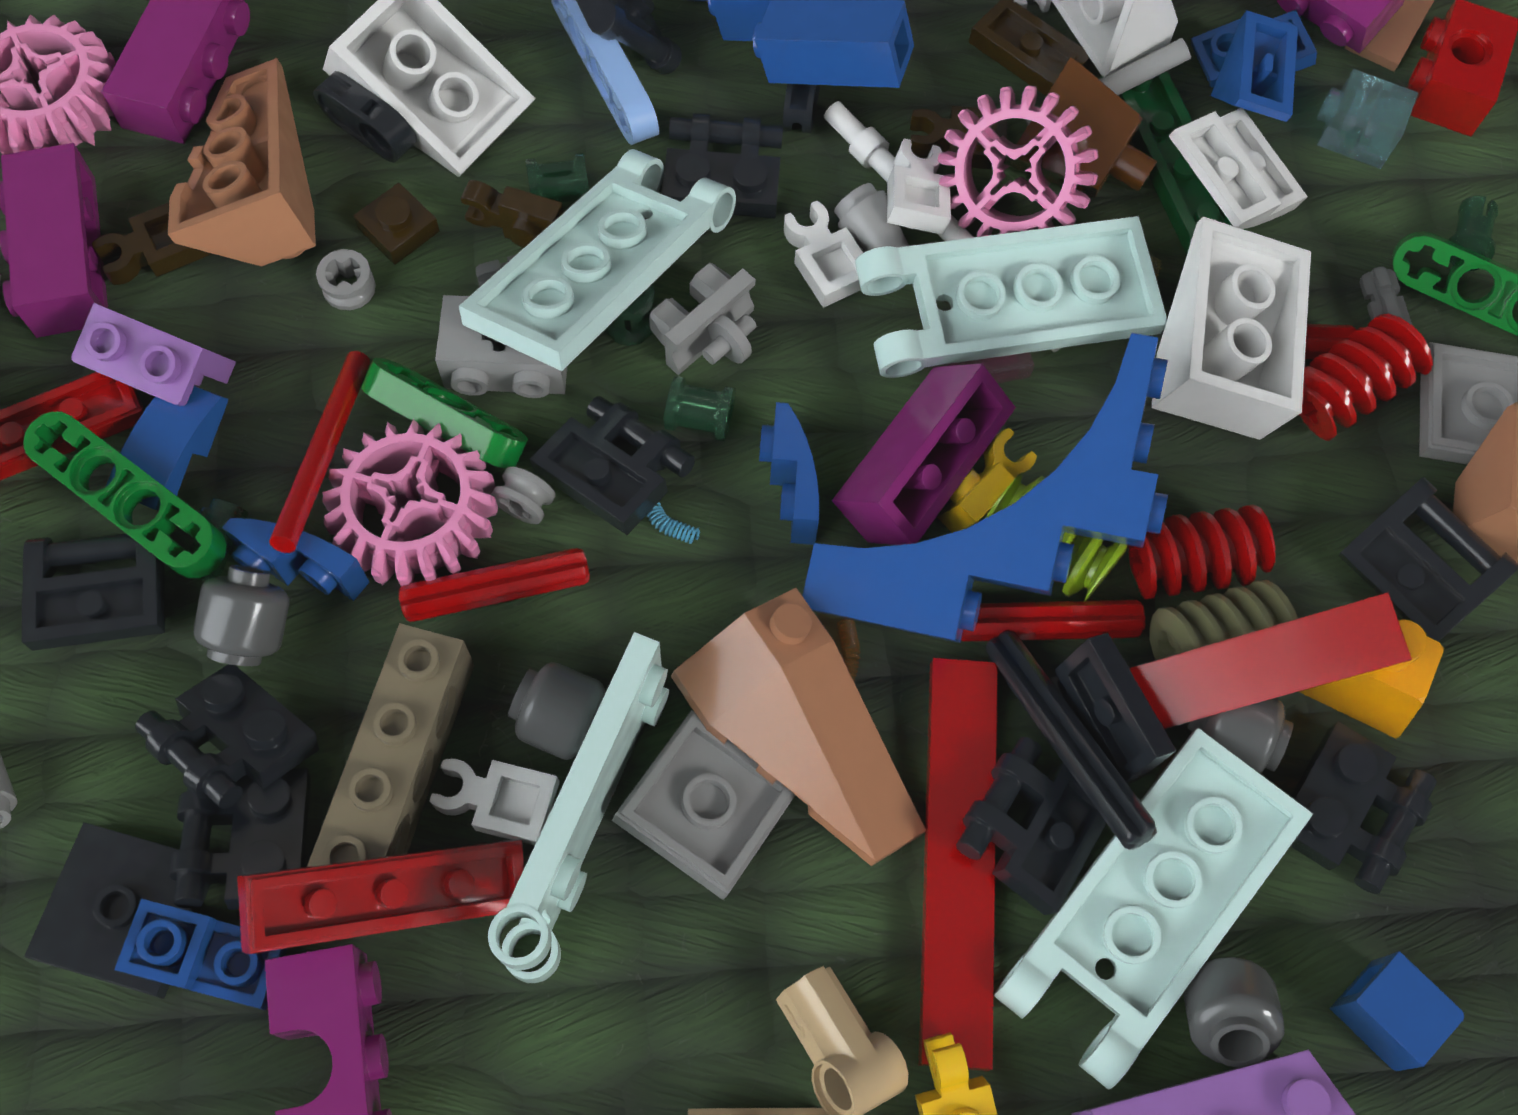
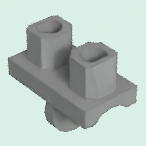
(714, 326)

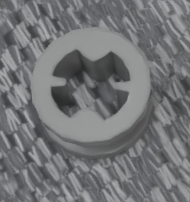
(344, 295)
(523, 495)

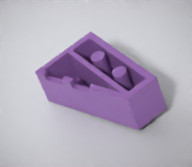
(1272, 1087)

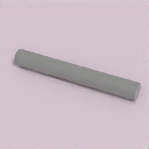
(1146, 67)

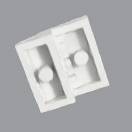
(1238, 168)

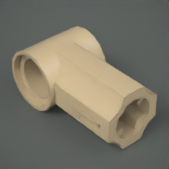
(851, 1064)

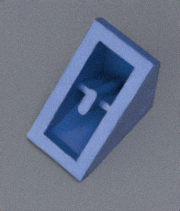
(1260, 67)

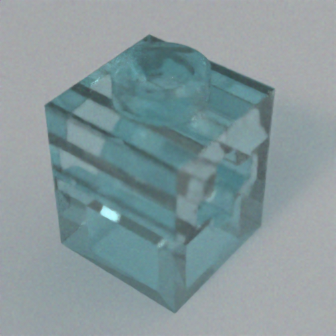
(1365, 118)

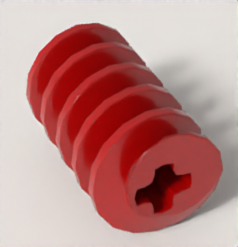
(1360, 370)
(1204, 546)

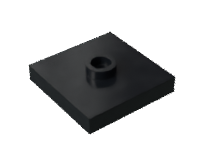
(97, 904)

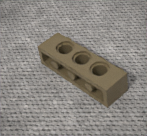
(396, 749)

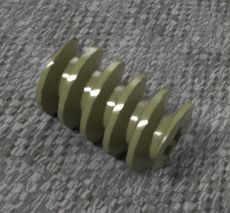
(1218, 618)

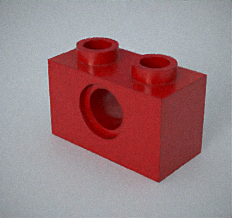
(1462, 66)

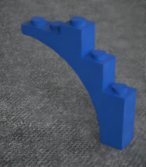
(822, 39)
(1090, 495)

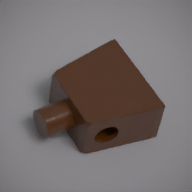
(1112, 129)

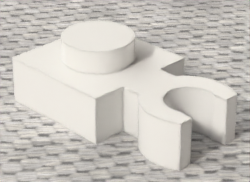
(915, 192)
(824, 257)
(507, 803)

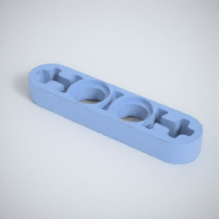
(611, 75)

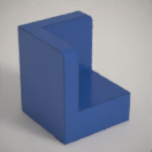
(1398, 1012)

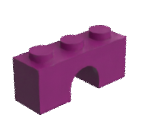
(332, 998)

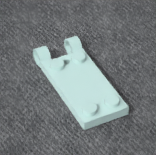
(594, 261)
(1016, 293)
(553, 870)
(1164, 903)

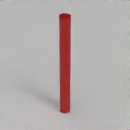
(319, 453)

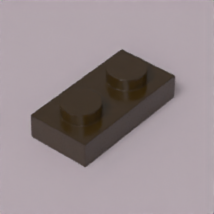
(1025, 44)

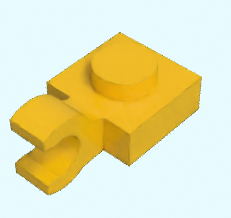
(981, 491)
(953, 1089)

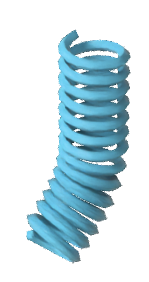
(665, 523)

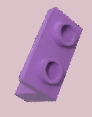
(146, 356)

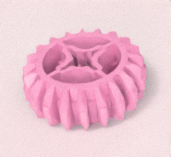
(71, 73)
(996, 150)
(395, 475)

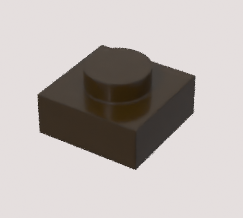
(396, 223)

